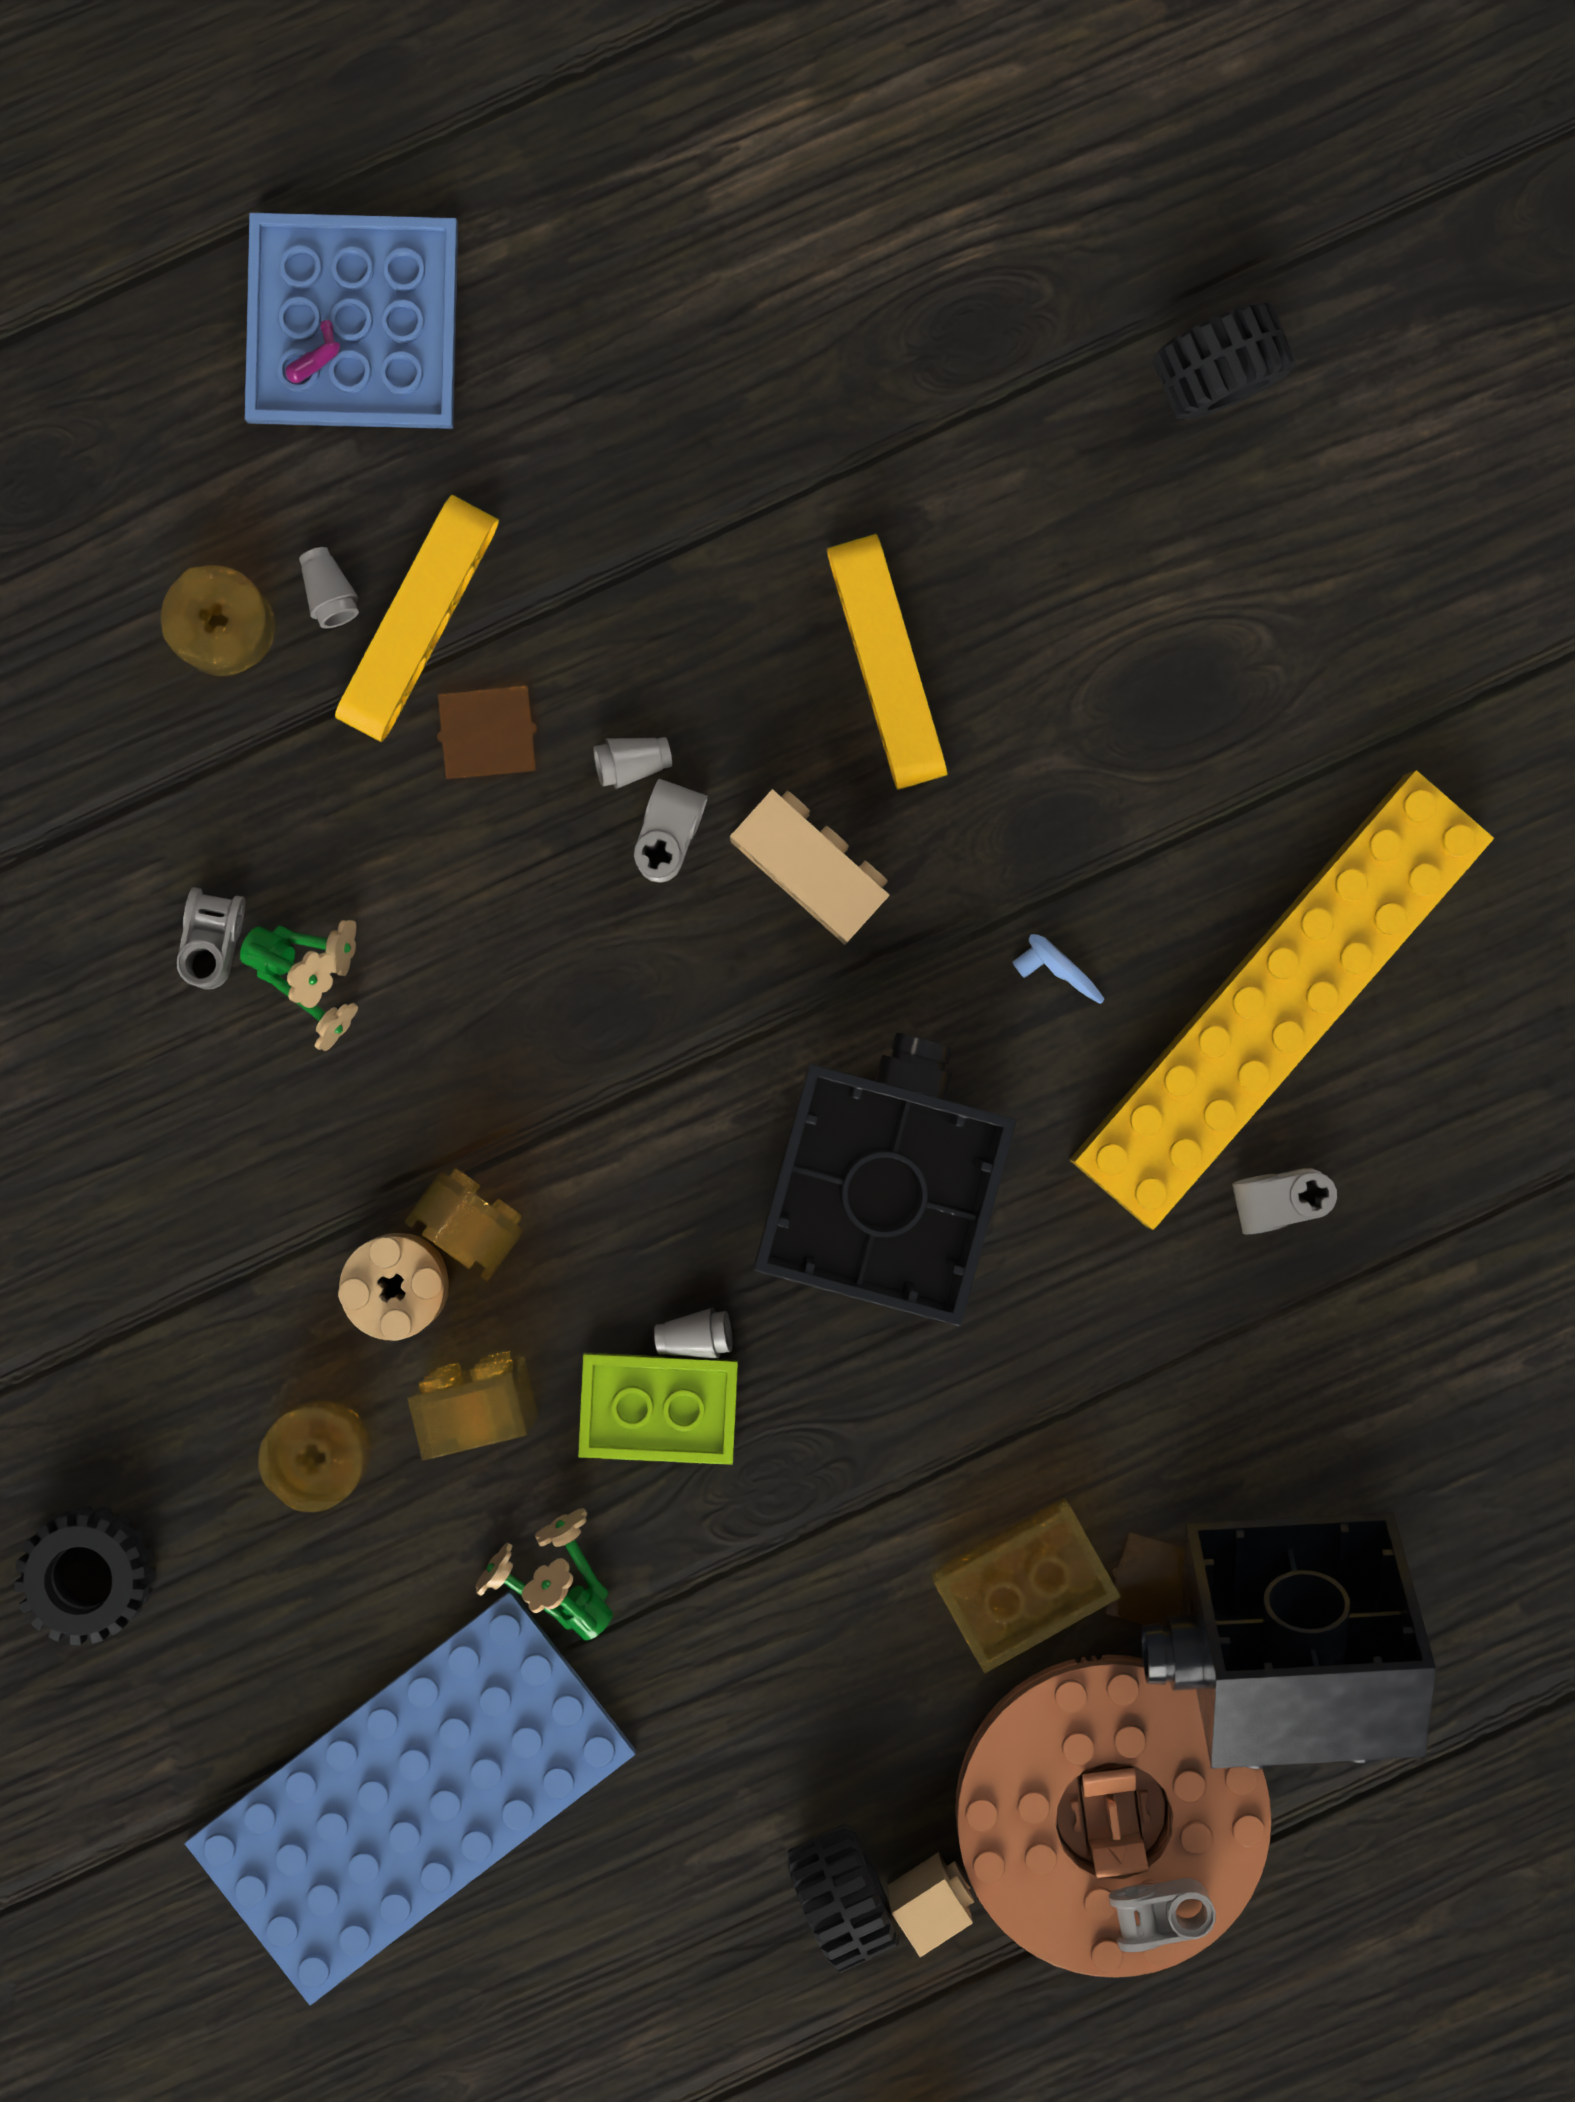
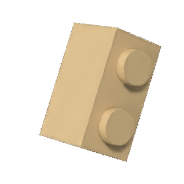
(931, 1903)

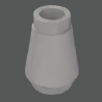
(327, 589)
(630, 759)
(695, 1335)

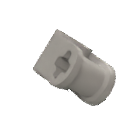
(668, 821)
(210, 934)
(1274, 1200)
(1158, 1915)

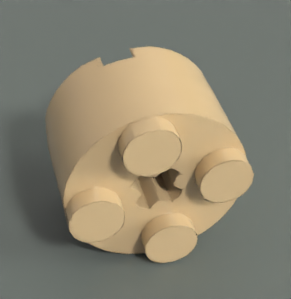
(364, 1289)

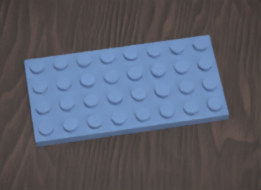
(410, 1797)

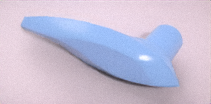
(1045, 952)

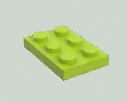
(658, 1408)

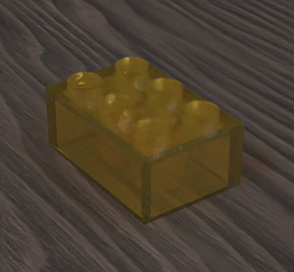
(472, 1406)
(1024, 1585)

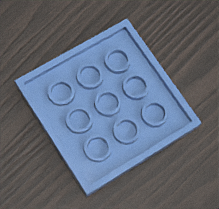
(390, 306)

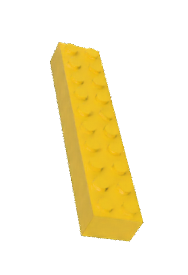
(1281, 999)

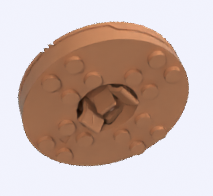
(1100, 1788)

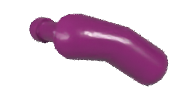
(316, 359)

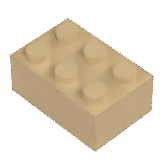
(810, 864)

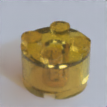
(206, 593)
(465, 1223)
(296, 1478)

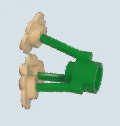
(307, 979)
(578, 1608)

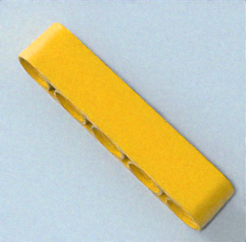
(416, 618)
(887, 661)

